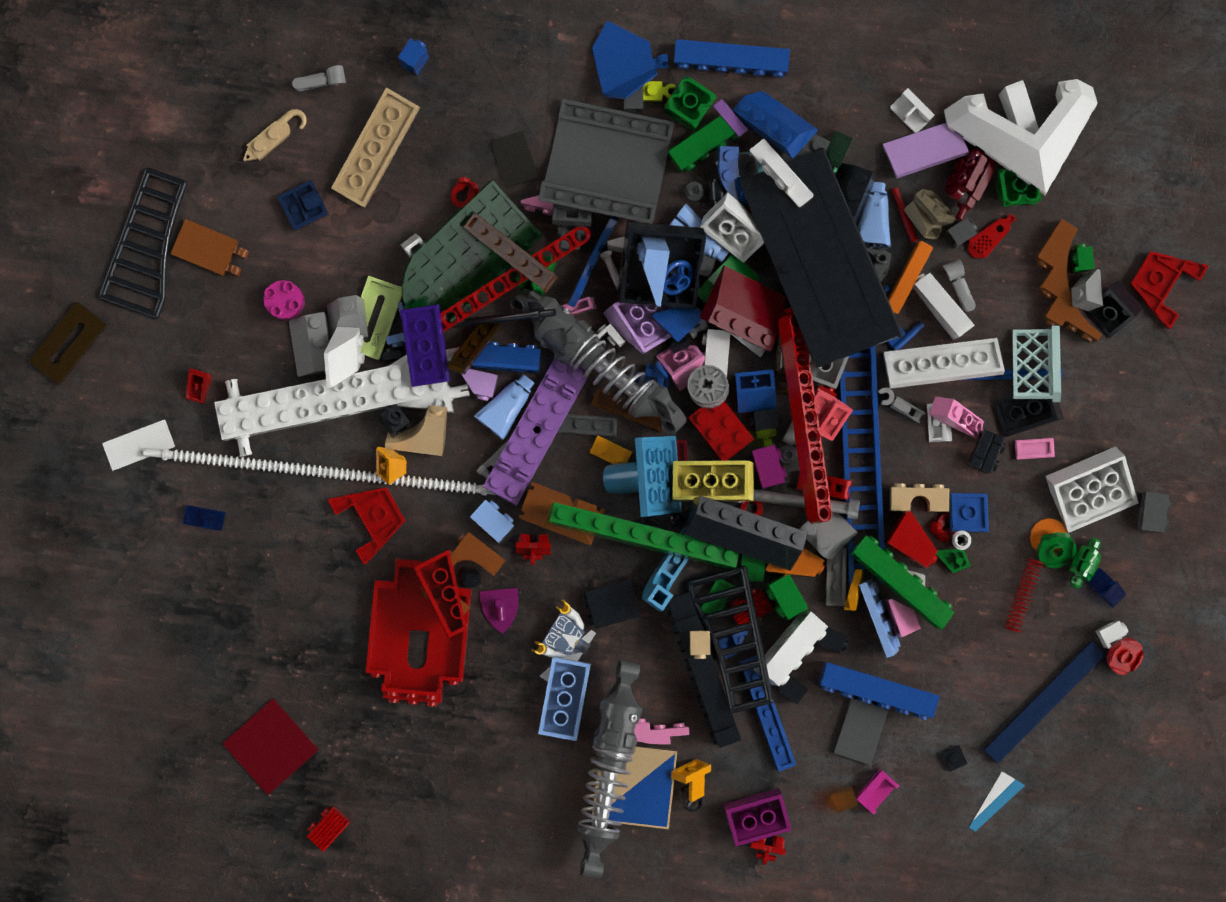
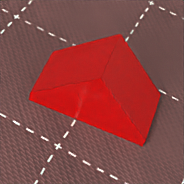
(198, 385)

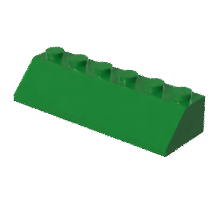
(902, 583)

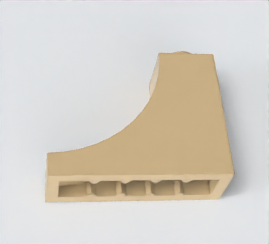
(425, 437)

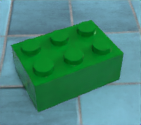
(785, 596)

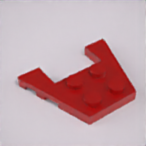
(1158, 277)
(378, 514)

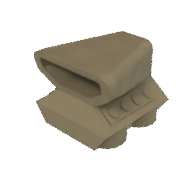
(929, 213)

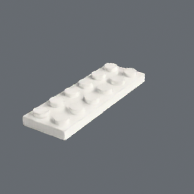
(943, 363)

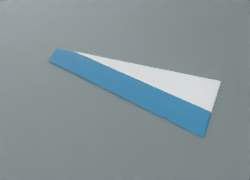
(1000, 794)

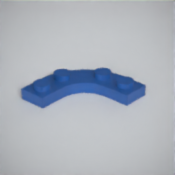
(729, 173)

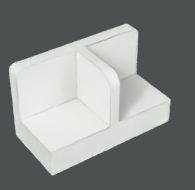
(911, 111)

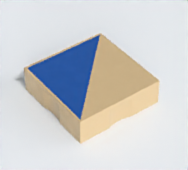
(648, 788)

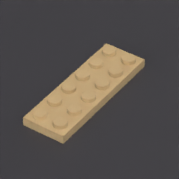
(375, 147)

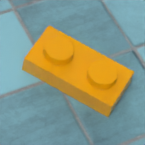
(610, 451)

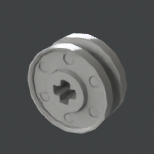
(713, 377)

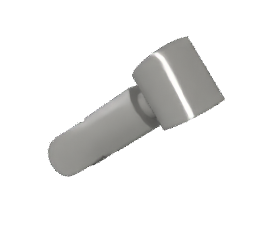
(334, 77)
(954, 272)
(900, 405)

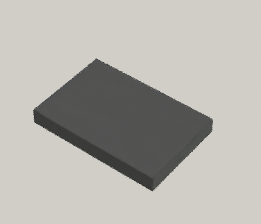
(860, 731)

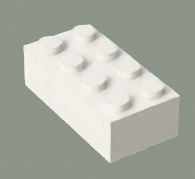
(793, 646)

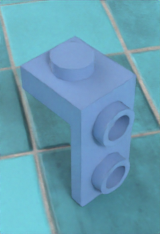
(398, 339)

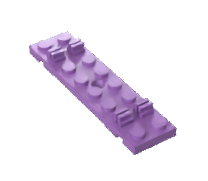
(525, 447)

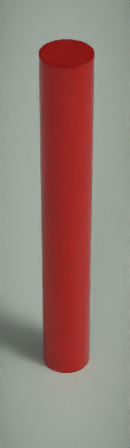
(906, 220)

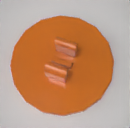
(1043, 527)

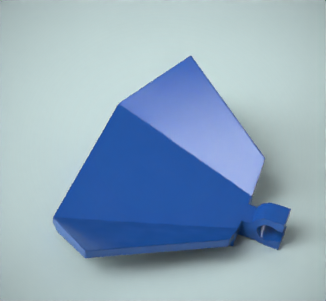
(624, 61)

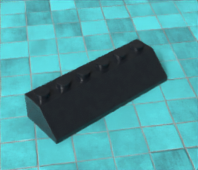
(744, 533)

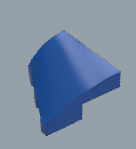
(678, 321)

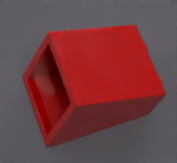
(911, 541)

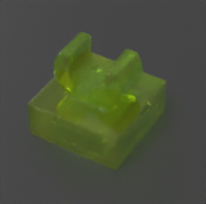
(766, 436)

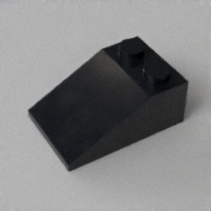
(1026, 414)

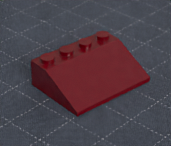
(744, 308)

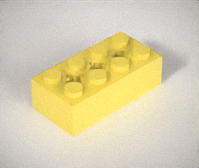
(705, 471)

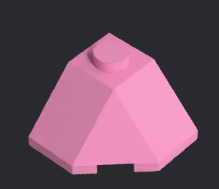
(681, 364)

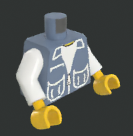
(564, 635)

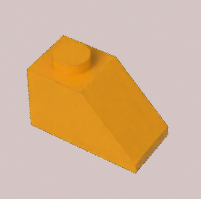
(389, 465)

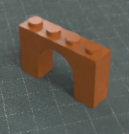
(473, 549)

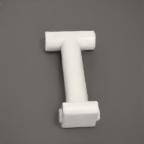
(606, 256)

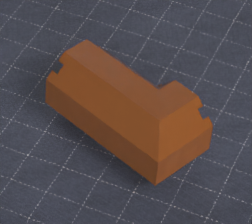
(537, 506)

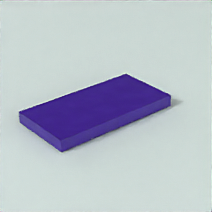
(425, 345)

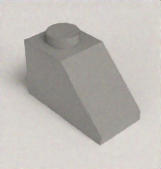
(1088, 291)

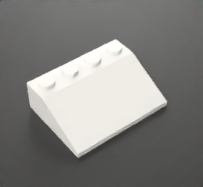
(1092, 489)

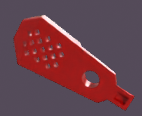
(992, 235)

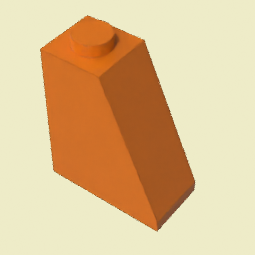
(806, 565)

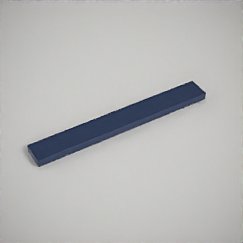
(1044, 702)

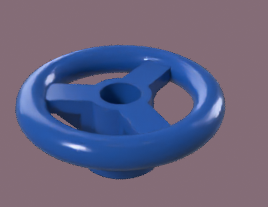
(678, 279)

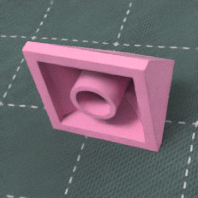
(902, 617)

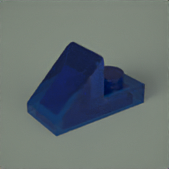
(1107, 588)

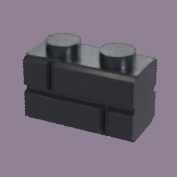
(986, 452)

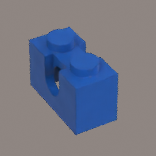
(413, 56)

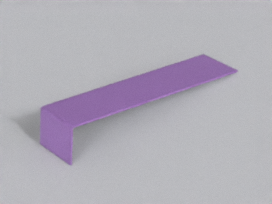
(730, 117)

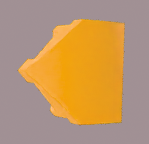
(854, 591)

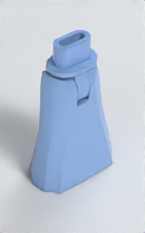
(689, 218)
(875, 218)
(504, 408)

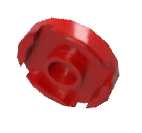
(1125, 656)

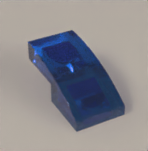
(204, 517)

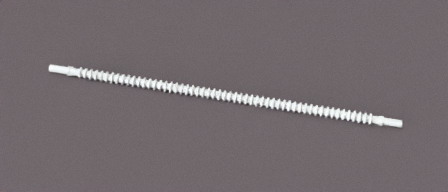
(167, 454)

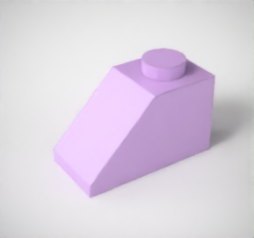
(481, 383)

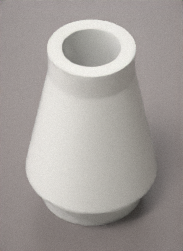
(966, 540)

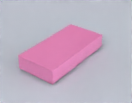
(1034, 448)

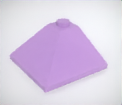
(637, 325)

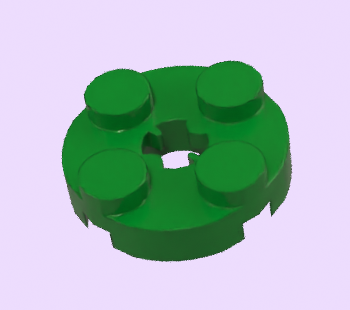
(1052, 541)

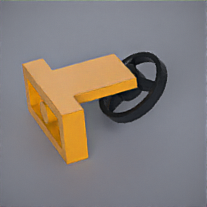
(694, 774)

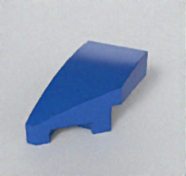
(732, 640)

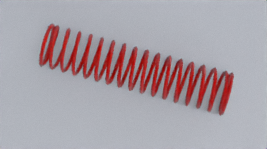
(1024, 594)

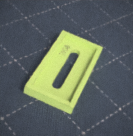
(393, 295)

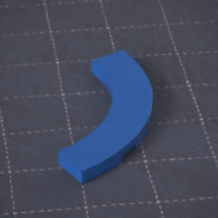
(581, 283)

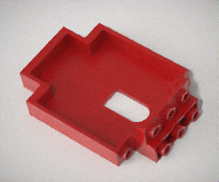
(395, 612)

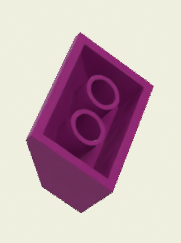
(757, 817)

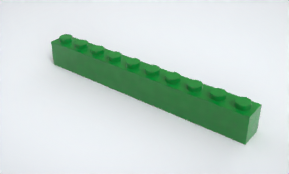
(639, 535)

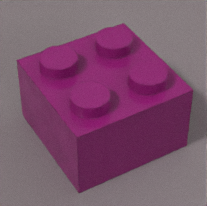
(768, 466)

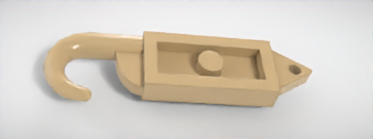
(272, 136)

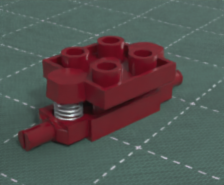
(969, 180)

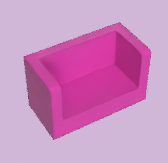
(876, 791)

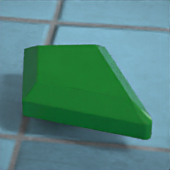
(954, 559)

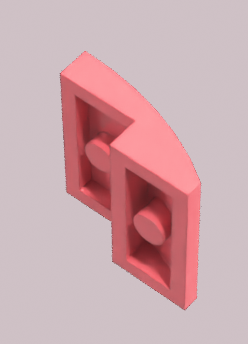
(831, 414)

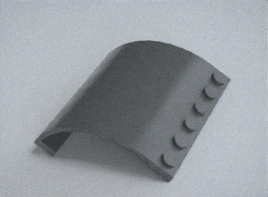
(607, 161)

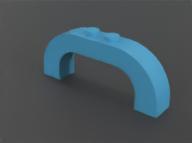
(657, 589)

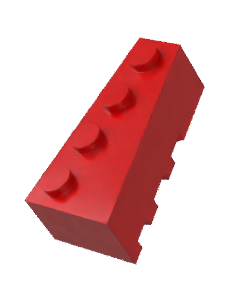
(440, 586)

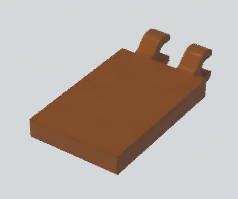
(207, 248)

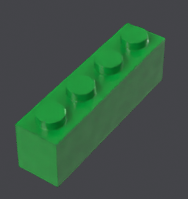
(701, 144)

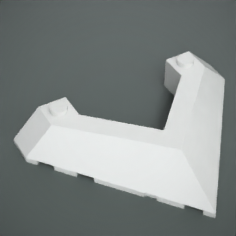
(1030, 156)

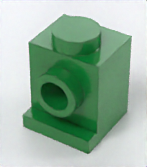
(1082, 259)

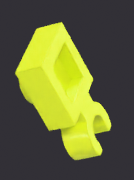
(654, 91)

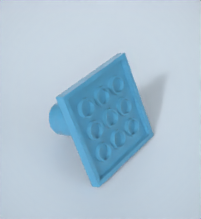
(648, 476)

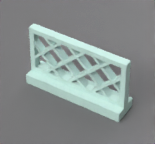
(1053, 366)

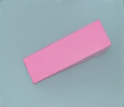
(582, 305)

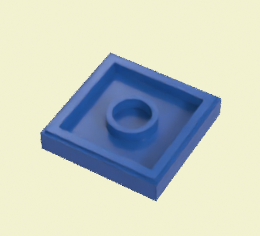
(968, 512)

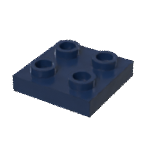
(303, 205)

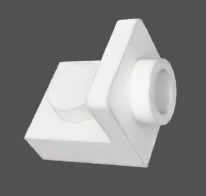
(614, 337)

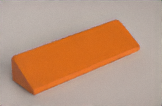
(909, 275)

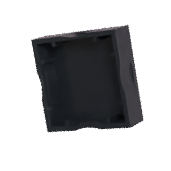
(683, 243)

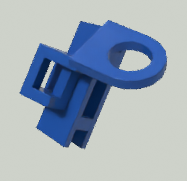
(656, 373)

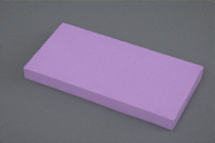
(924, 150)

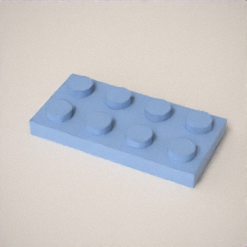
(882, 623)

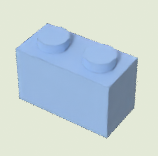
(492, 520)

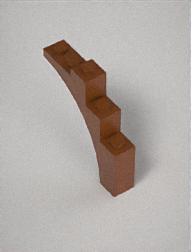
(1055, 284)

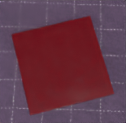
(270, 746)

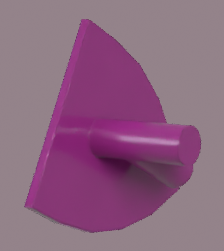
(500, 607)

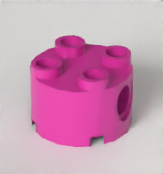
(284, 300)

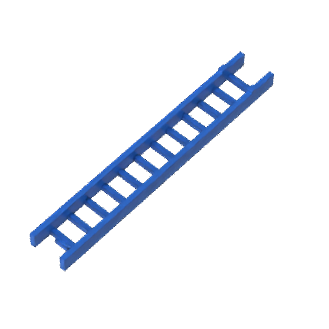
(876, 450)

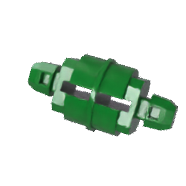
(1085, 563)

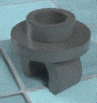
(694, 191)
(788, 454)

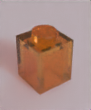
(842, 799)

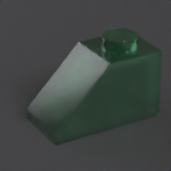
(837, 149)

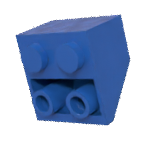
(755, 391)

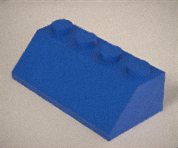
(774, 122)
(509, 358)

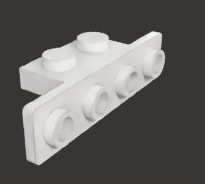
(782, 174)

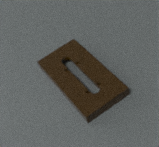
(92, 330)

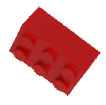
(721, 430)

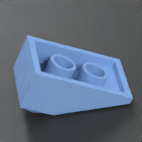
(654, 257)

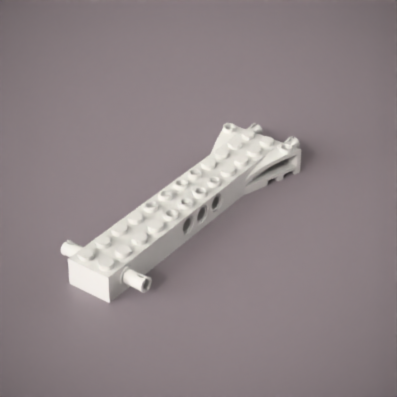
(314, 402)

